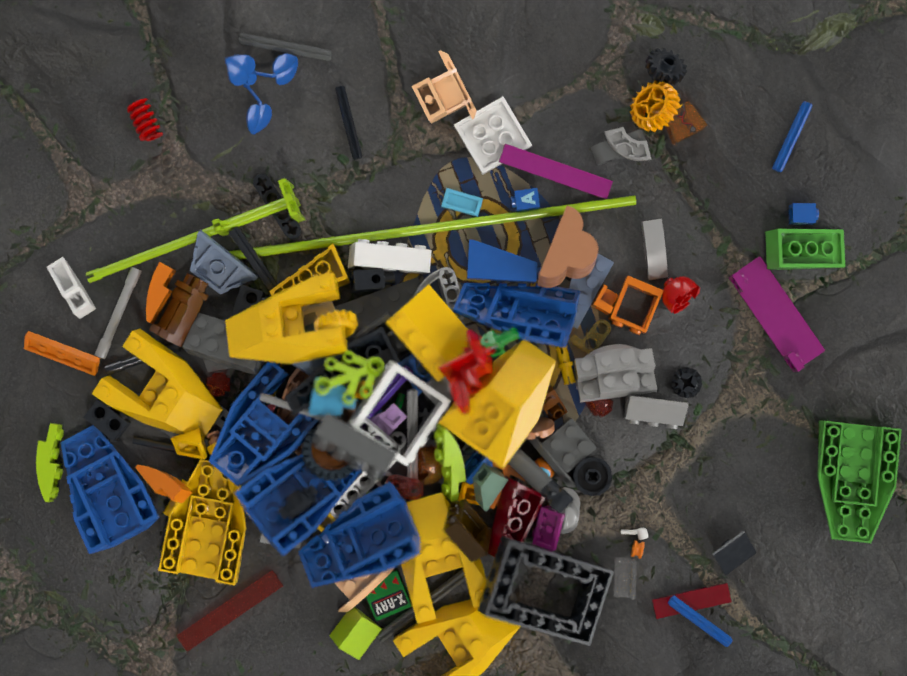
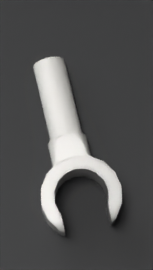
(641, 532)

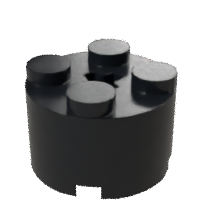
(603, 476)

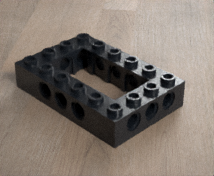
(588, 604)

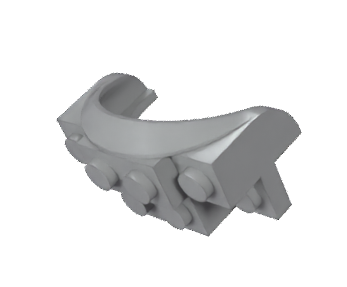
(615, 372)

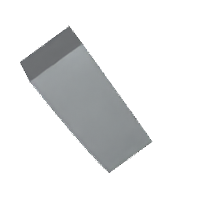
(654, 249)

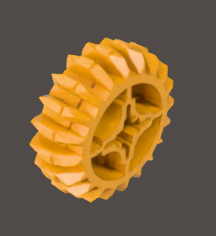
(658, 109)

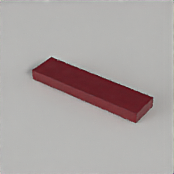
(696, 599)

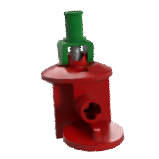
(477, 361)

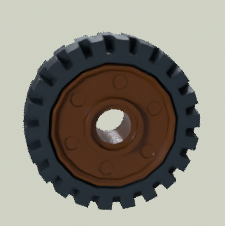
(322, 463)

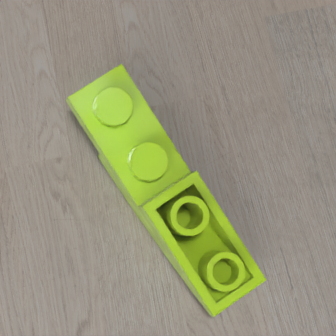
(452, 463)
(47, 469)

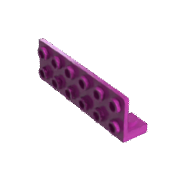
(776, 314)

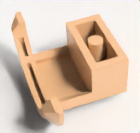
(443, 93)
(359, 588)

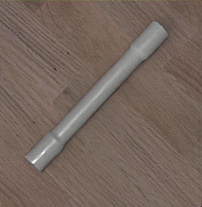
(106, 341)

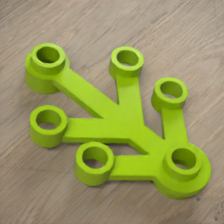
(352, 375)

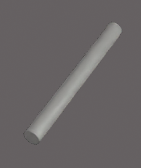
(283, 403)

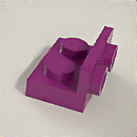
(548, 528)

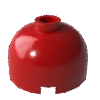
(678, 293)

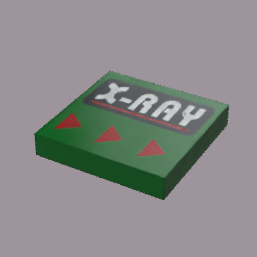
(388, 597)

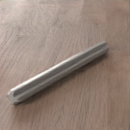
(412, 430)

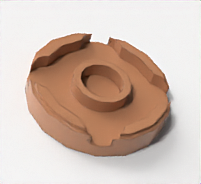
(543, 428)

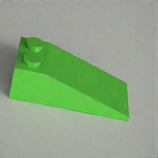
(805, 249)

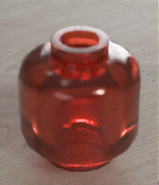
(600, 407)

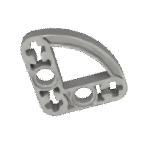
(442, 282)

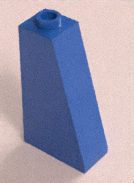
(499, 265)

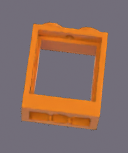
(645, 288)

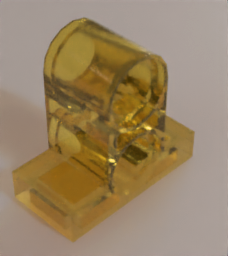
(591, 334)

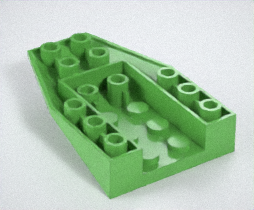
(856, 477)

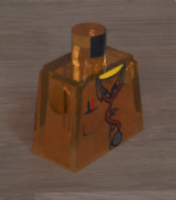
(685, 123)

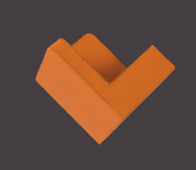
(604, 300)

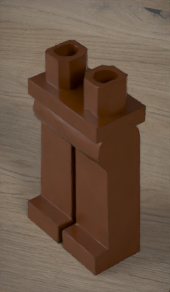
(181, 310)

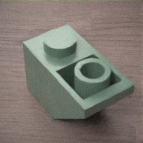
(487, 485)

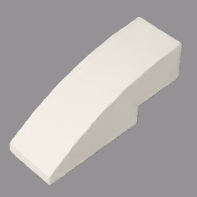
(71, 288)

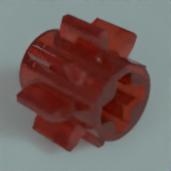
(218, 384)

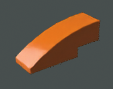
(158, 292)
(165, 483)

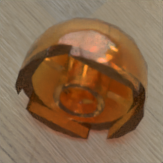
(428, 467)

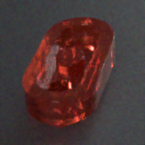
(406, 485)

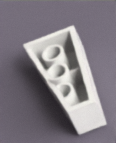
(388, 257)

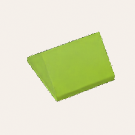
(355, 633)

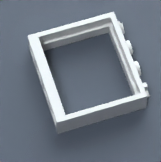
(378, 388)

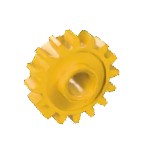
(334, 319)

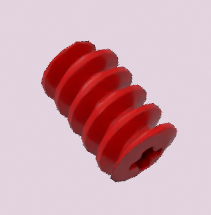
(143, 121)

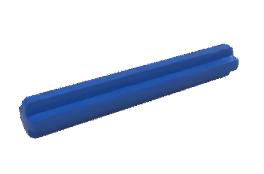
(792, 136)
(700, 621)

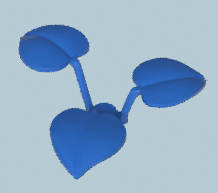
(242, 72)

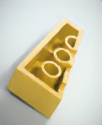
(321, 264)

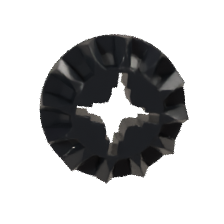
(677, 383)

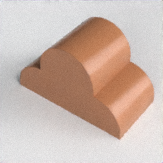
(570, 253)

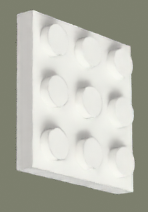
(489, 132)

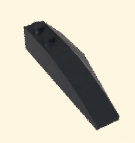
(371, 345)

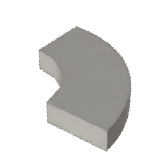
(626, 146)

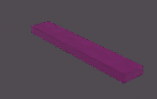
(555, 171)

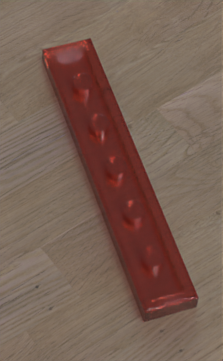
(229, 610)

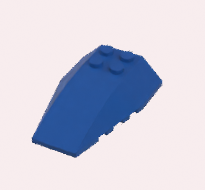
(534, 311)
(105, 492)
(267, 494)
(363, 540)

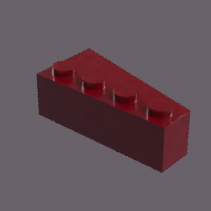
(515, 513)

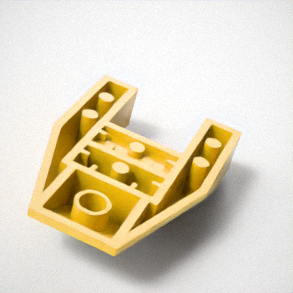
(276, 326)
(172, 398)
(437, 556)
(465, 633)

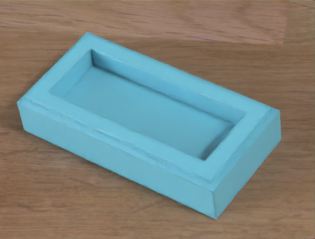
(462, 202)

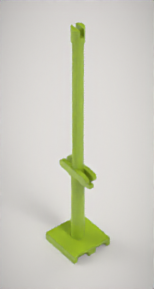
(219, 227)

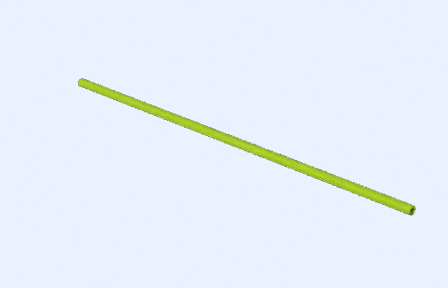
(438, 227)

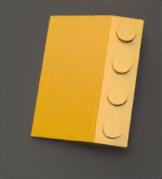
(429, 331)

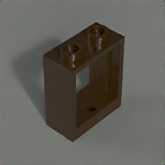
(473, 539)

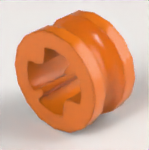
(637, 549)

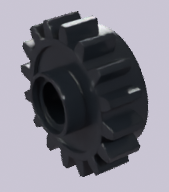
(665, 66)
(298, 502)

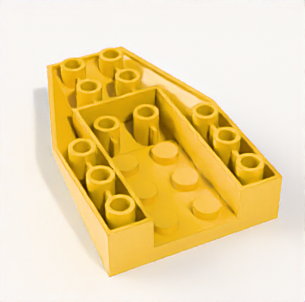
(506, 404)
(206, 530)

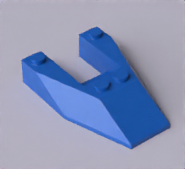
(255, 435)

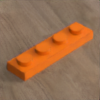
(61, 353)

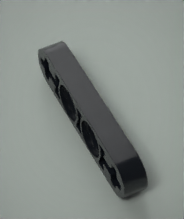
(269, 184)

